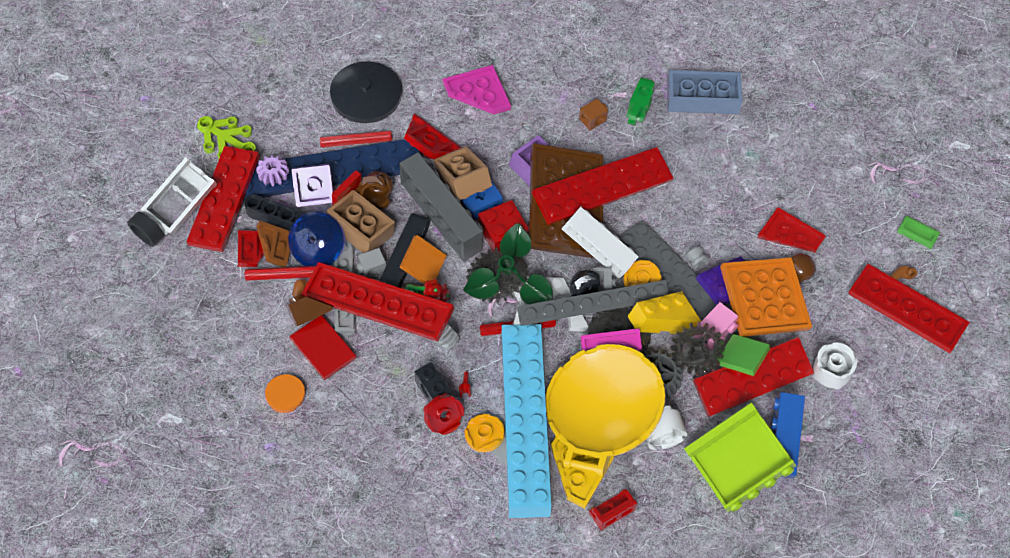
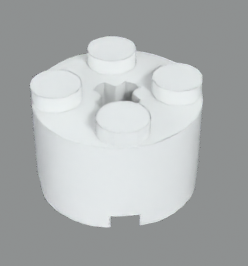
(834, 365)
(668, 431)

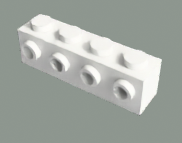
(600, 242)

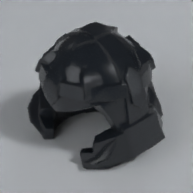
(584, 283)

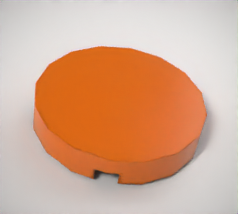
(285, 393)

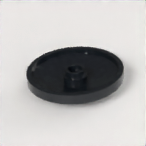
(365, 92)

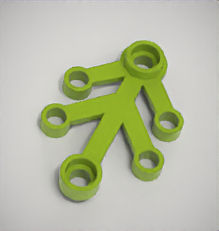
(224, 135)

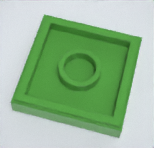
(744, 354)

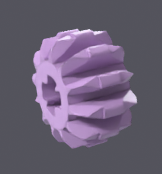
(272, 170)

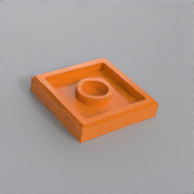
(422, 260)

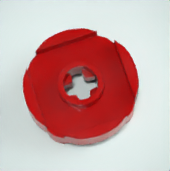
(434, 410)

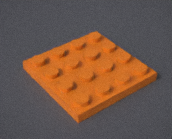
(766, 296)

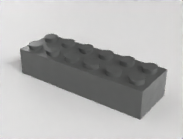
(441, 206)

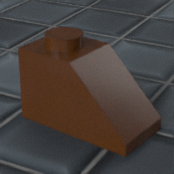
(305, 309)

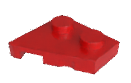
(249, 249)

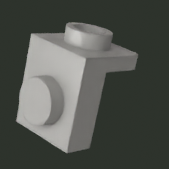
(606, 276)

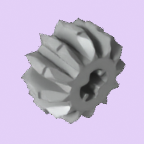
(448, 338)

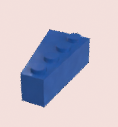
(788, 424)

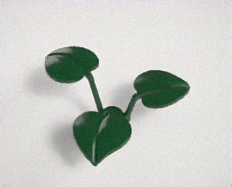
(514, 243)

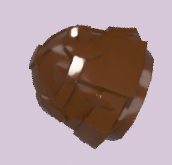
(376, 189)

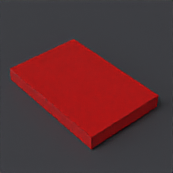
(322, 347)

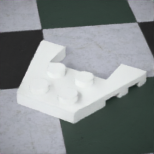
(560, 290)

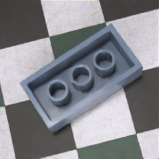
(704, 92)

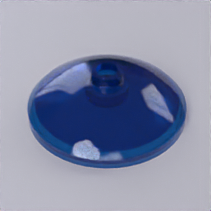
(327, 235)

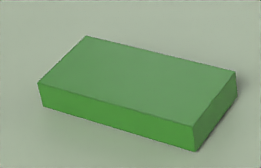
(918, 232)

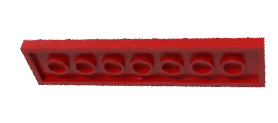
(602, 185)
(378, 301)

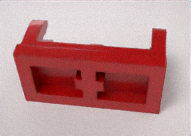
(613, 509)

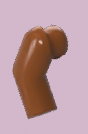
(298, 287)

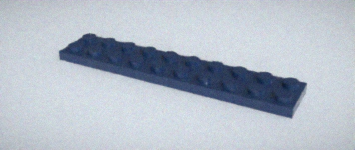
(364, 159)

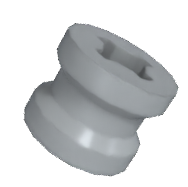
(697, 258)

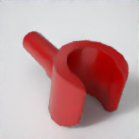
(465, 387)

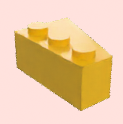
(664, 314)

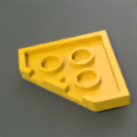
(577, 483)

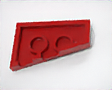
(792, 232)

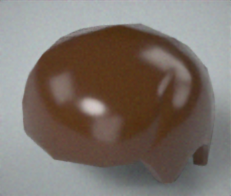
(804, 267)

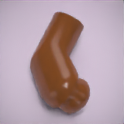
(904, 272)

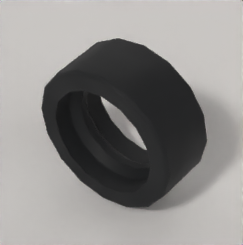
(145, 228)

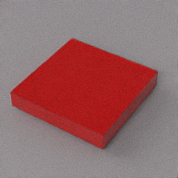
(346, 187)

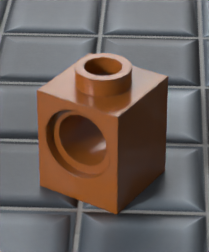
(593, 114)

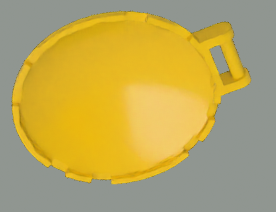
(604, 404)

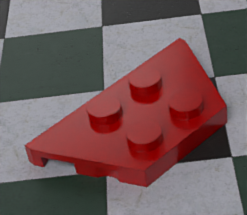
(428, 139)

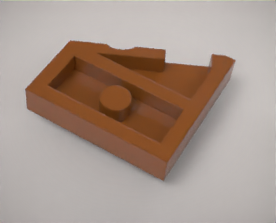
(274, 243)

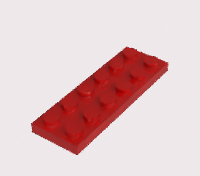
(223, 202)
(909, 308)
(730, 387)

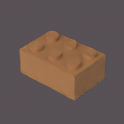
(463, 172)
(362, 222)

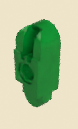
(640, 101)

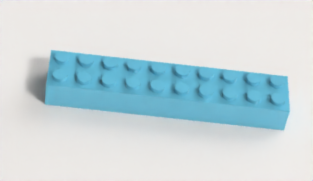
(525, 422)

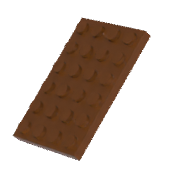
(546, 167)

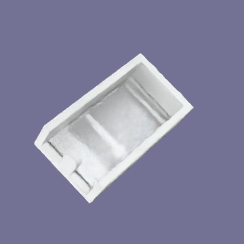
(178, 196)

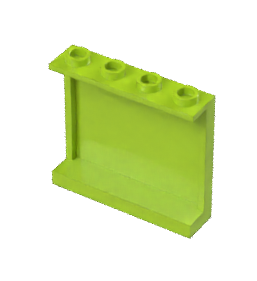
(740, 458)

